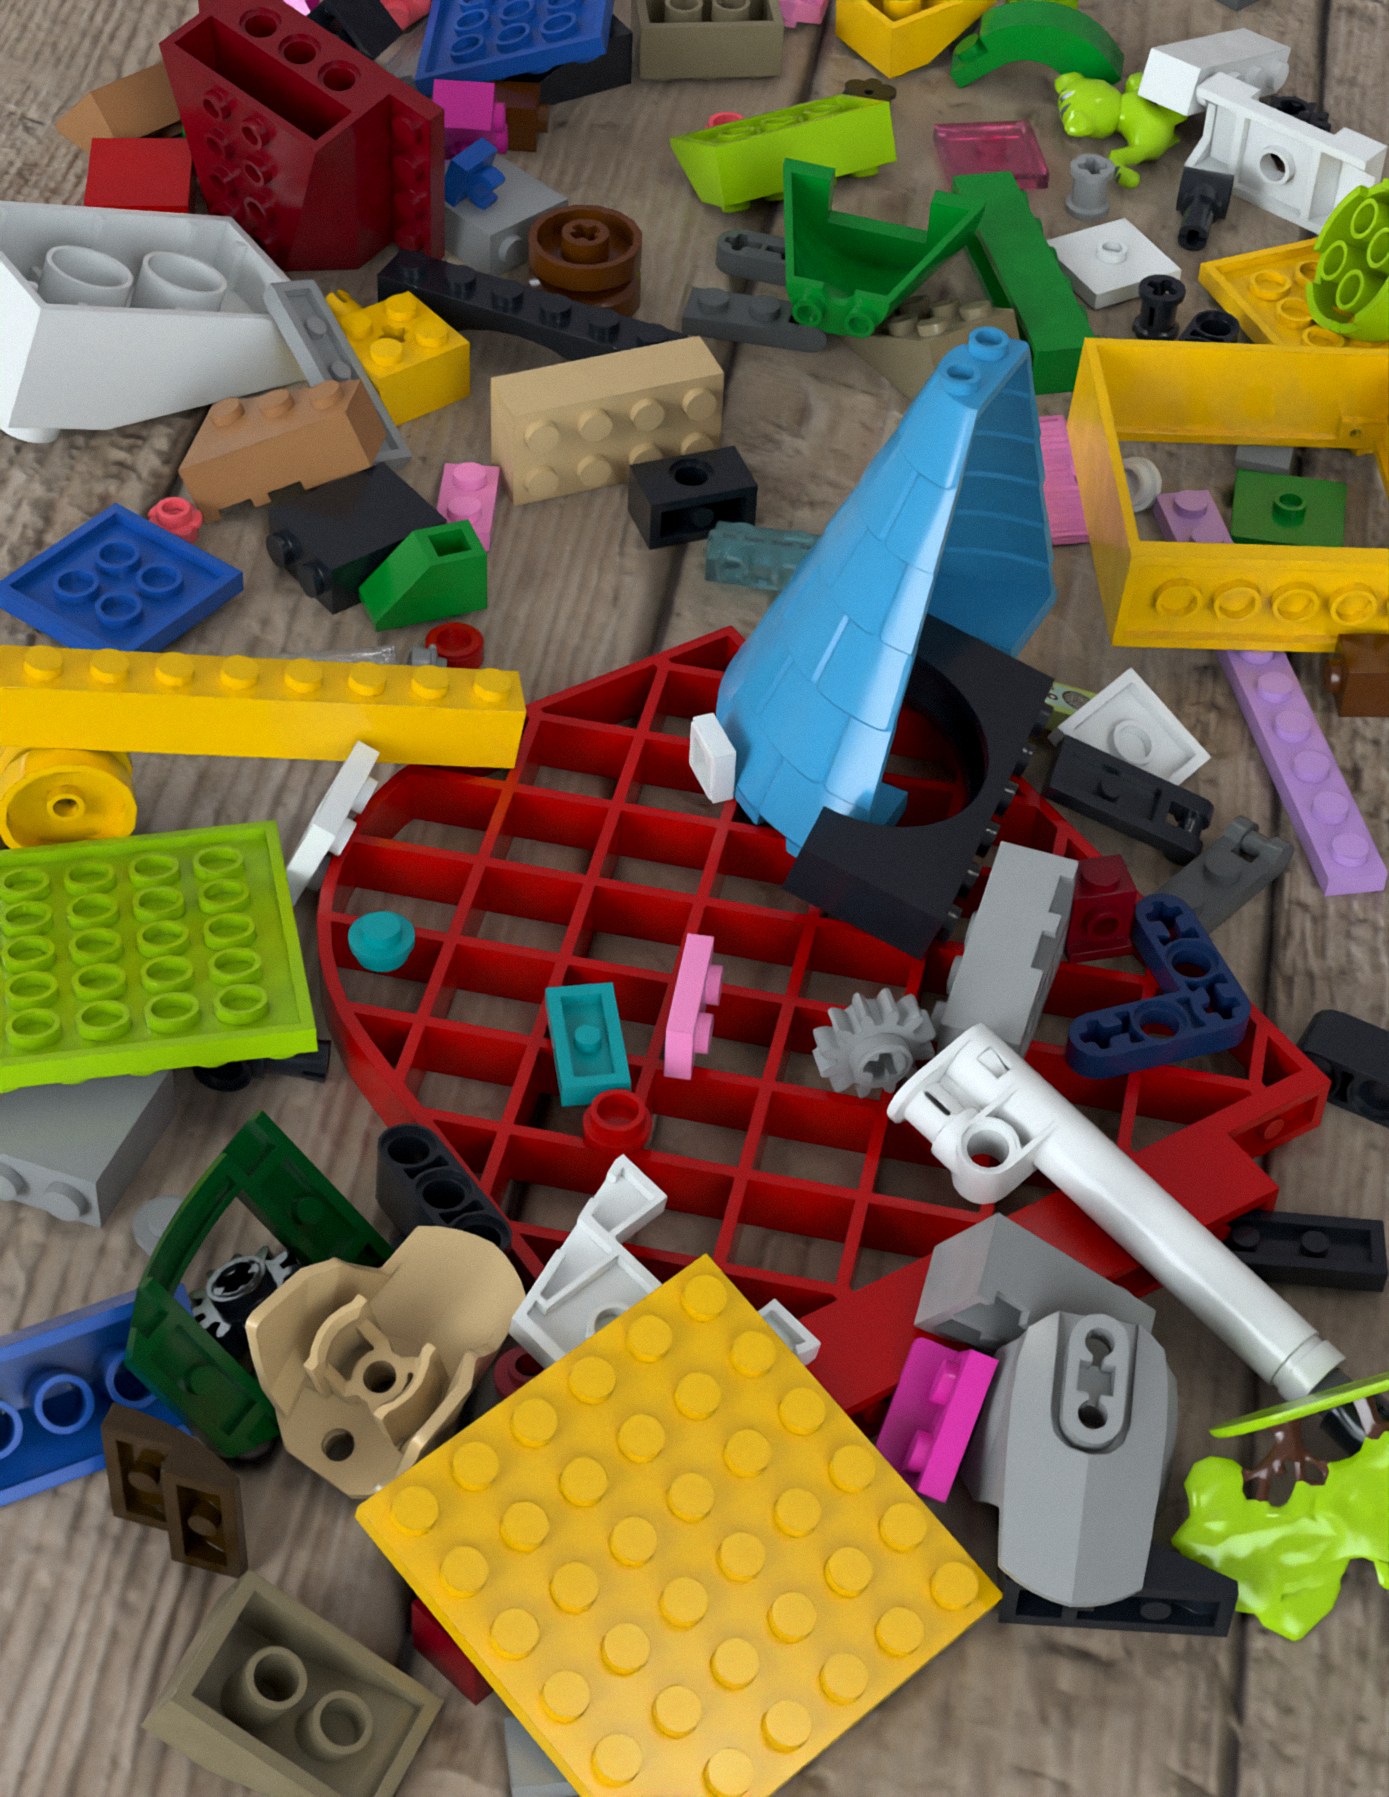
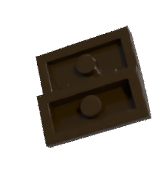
(175, 1486)

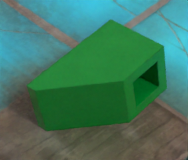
(428, 578)

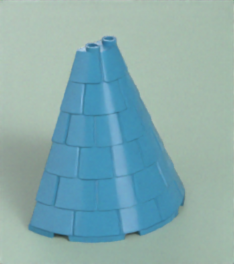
(935, 526)

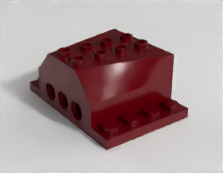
(306, 137)

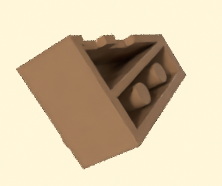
(279, 441)

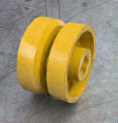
(65, 795)

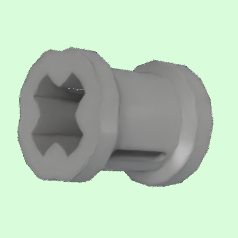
(1089, 187)

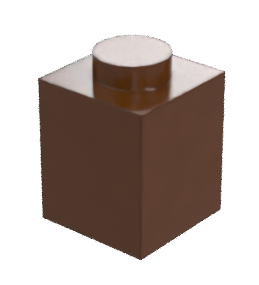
(524, 113)
(1359, 675)

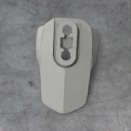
(1068, 1495)

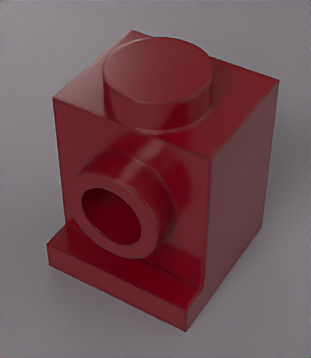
(1101, 910)

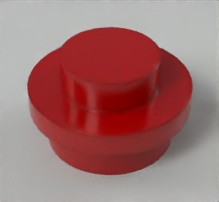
(617, 1122)

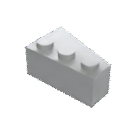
(1010, 949)

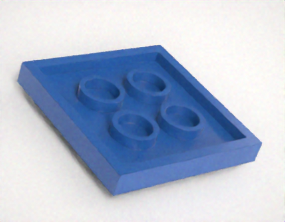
(119, 585)

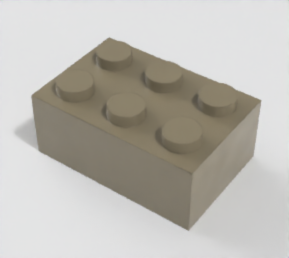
(707, 39)

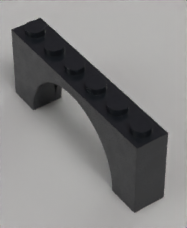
(906, 878)

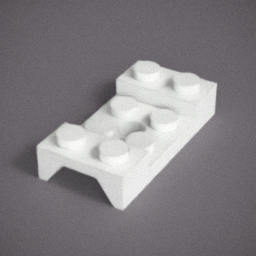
(1318, 165)

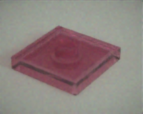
(992, 148)

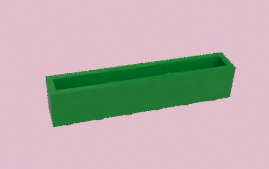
(1024, 275)

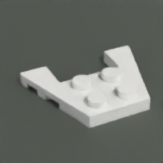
(599, 1279)

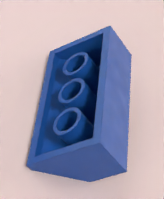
(59, 1389)

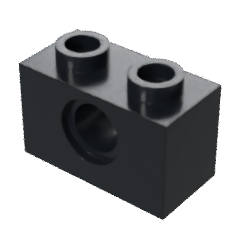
(687, 494)

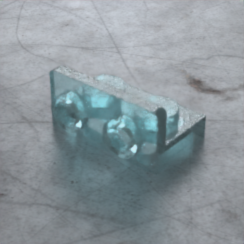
(754, 554)

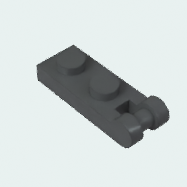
(748, 320)
(1221, 880)

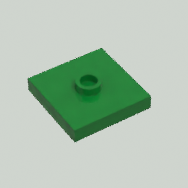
(1286, 510)

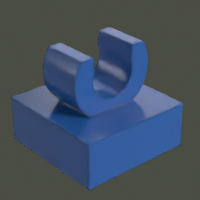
(473, 176)

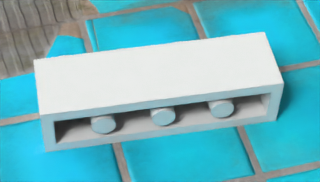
(1180, 67)

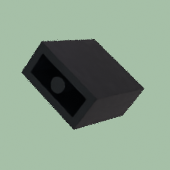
(345, 532)

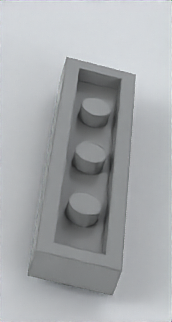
(326, 352)

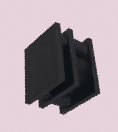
(358, 23)

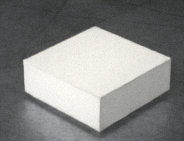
(712, 758)

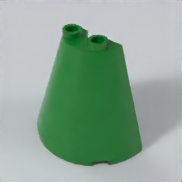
(854, 269)

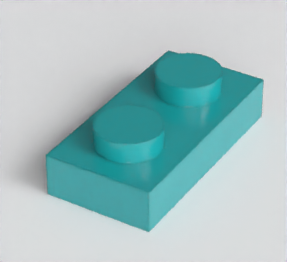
(586, 1041)

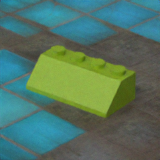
(747, 156)

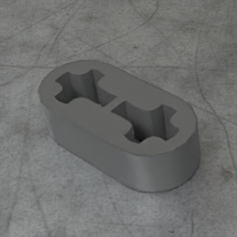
(752, 256)

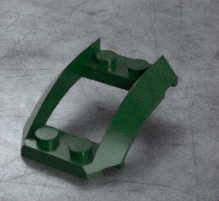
(170, 1347)

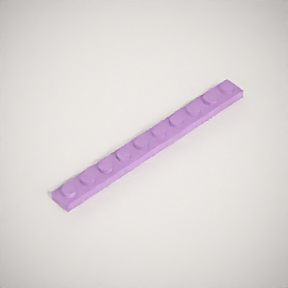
(1286, 732)

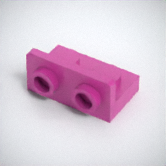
(933, 1415)

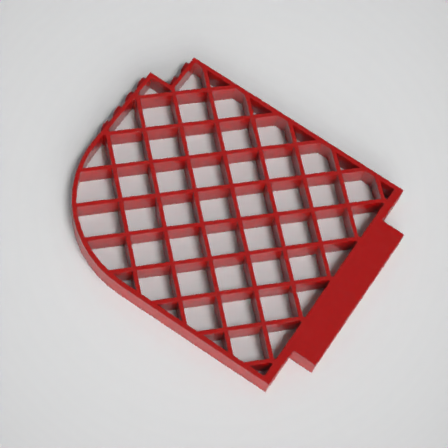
(861, 1331)

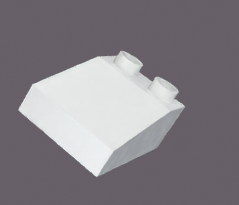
(129, 317)

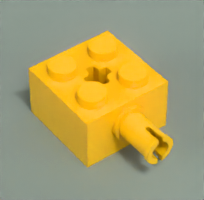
(406, 352)

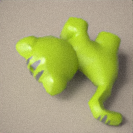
(1099, 110)

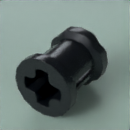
(1159, 308)

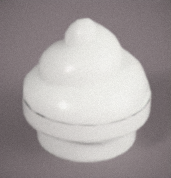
(1143, 482)

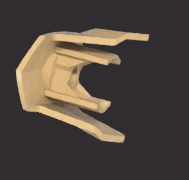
(346, 1327)

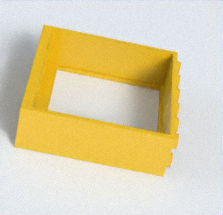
(1235, 396)

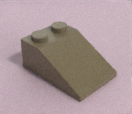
(290, 1701)

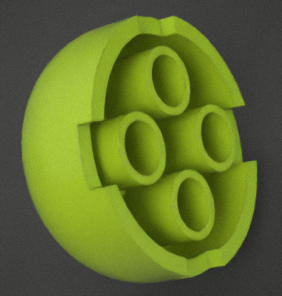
(1354, 267)

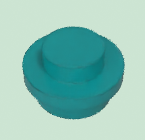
(381, 940)

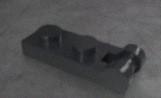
(1127, 799)

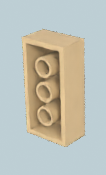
(595, 416)

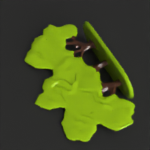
(1293, 1553)

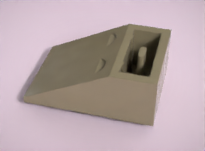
(921, 333)

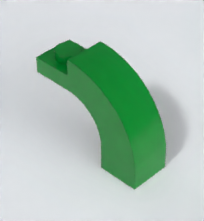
(1042, 34)

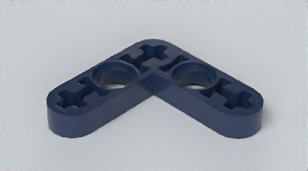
(1094, 1038)

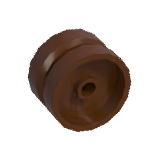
(587, 256)

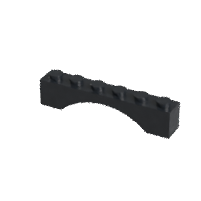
(485, 302)

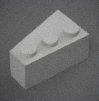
(1003, 1279)

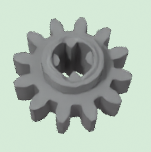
(873, 1042)

